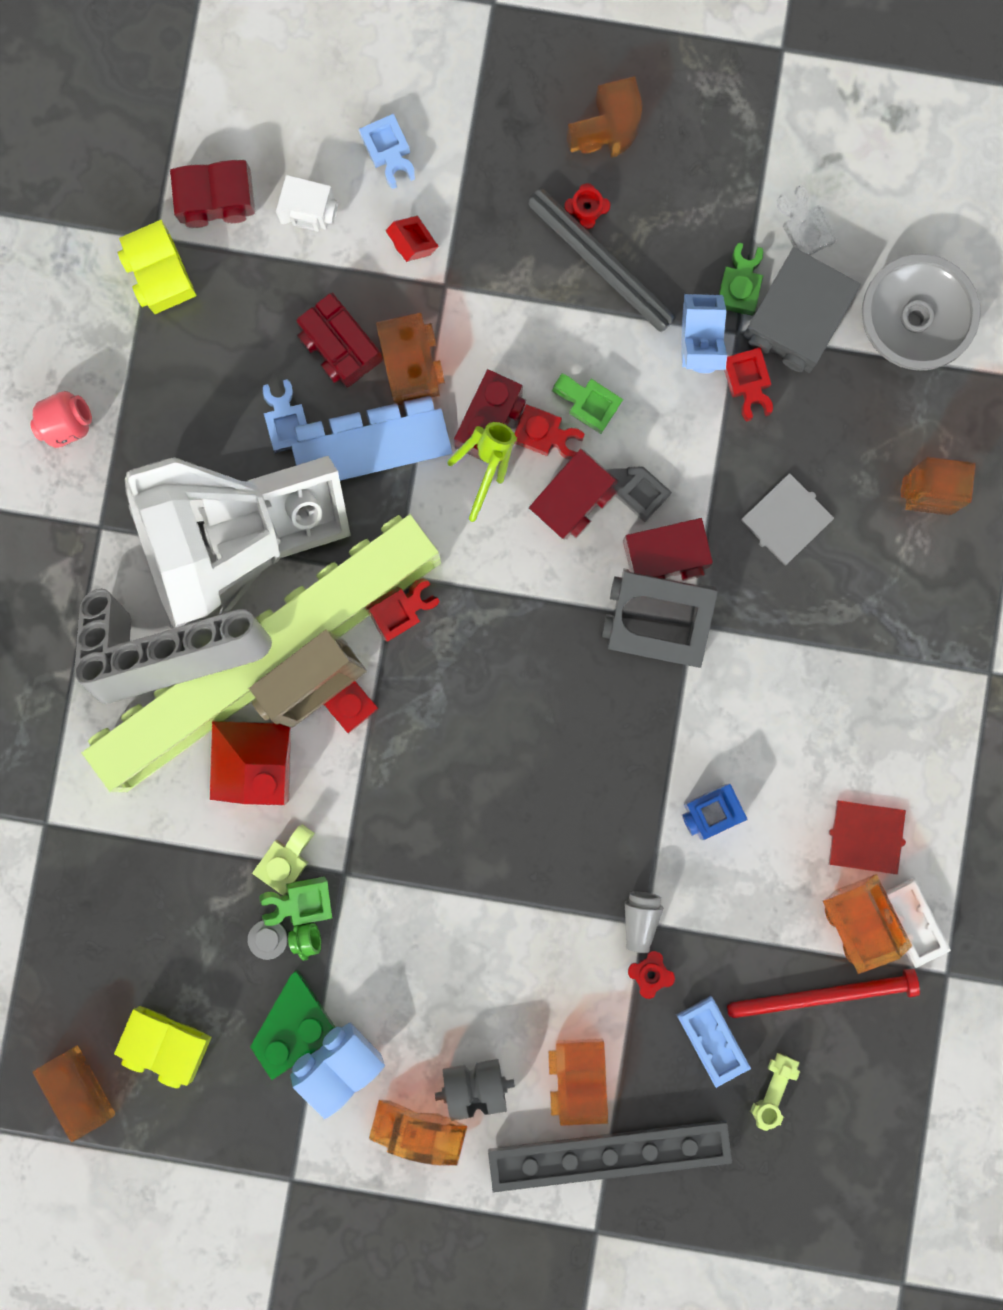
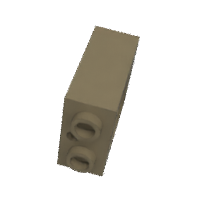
(306, 680)

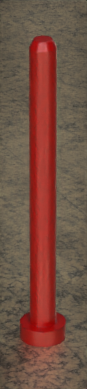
(906, 983)

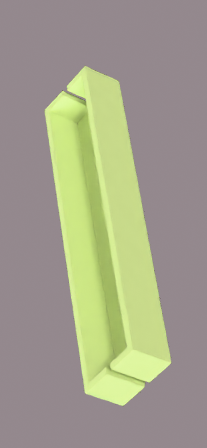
(335, 603)

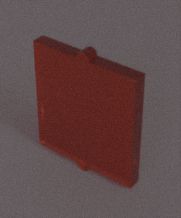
(867, 837)

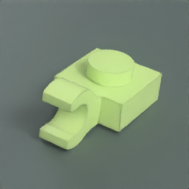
(282, 862)

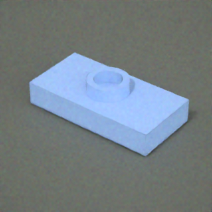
(713, 1041)

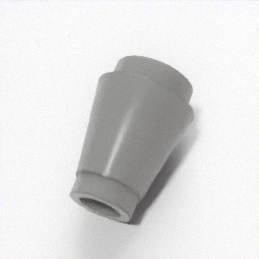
(641, 920)

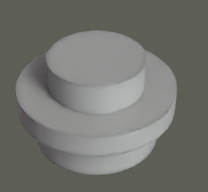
(267, 941)

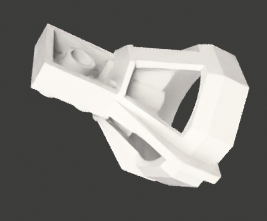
(244, 525)

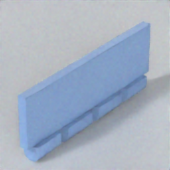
(380, 445)

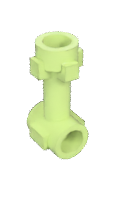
(766, 1110)

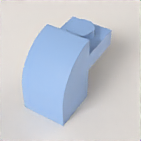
(703, 333)

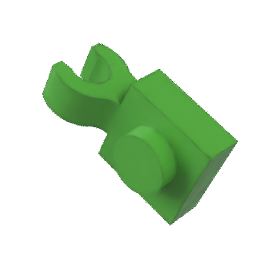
(592, 404)

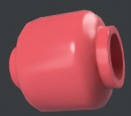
(61, 419)

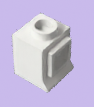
(306, 204)

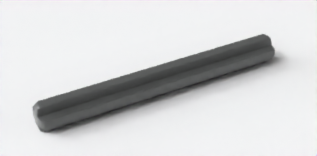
(601, 260)

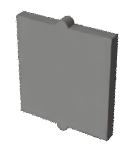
(787, 519)

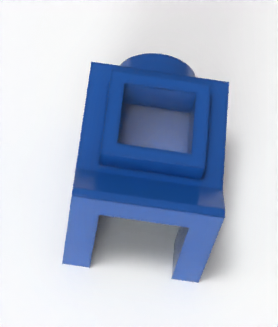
(713, 812)

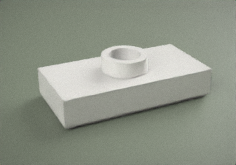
(918, 923)

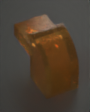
(618, 122)
(417, 1136)

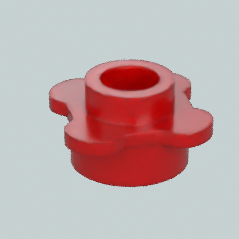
(584, 195)
(640, 971)

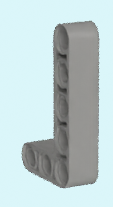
(121, 668)

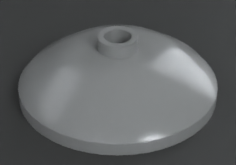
(937, 295)

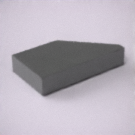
(639, 490)

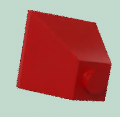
(250, 763)

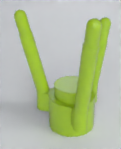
(493, 447)

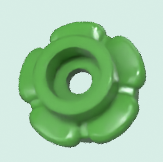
(305, 940)

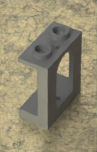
(635, 585)

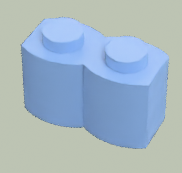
(336, 1070)

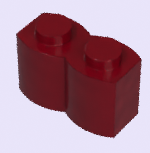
(212, 193)

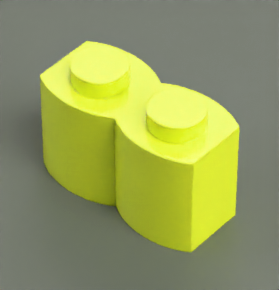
(156, 266)
(162, 1047)

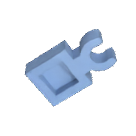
(387, 146)
(283, 418)

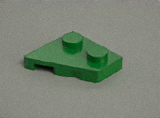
(291, 1028)

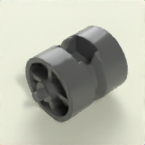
(474, 1090)

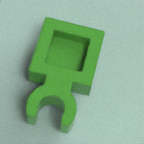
(740, 285)
(304, 903)

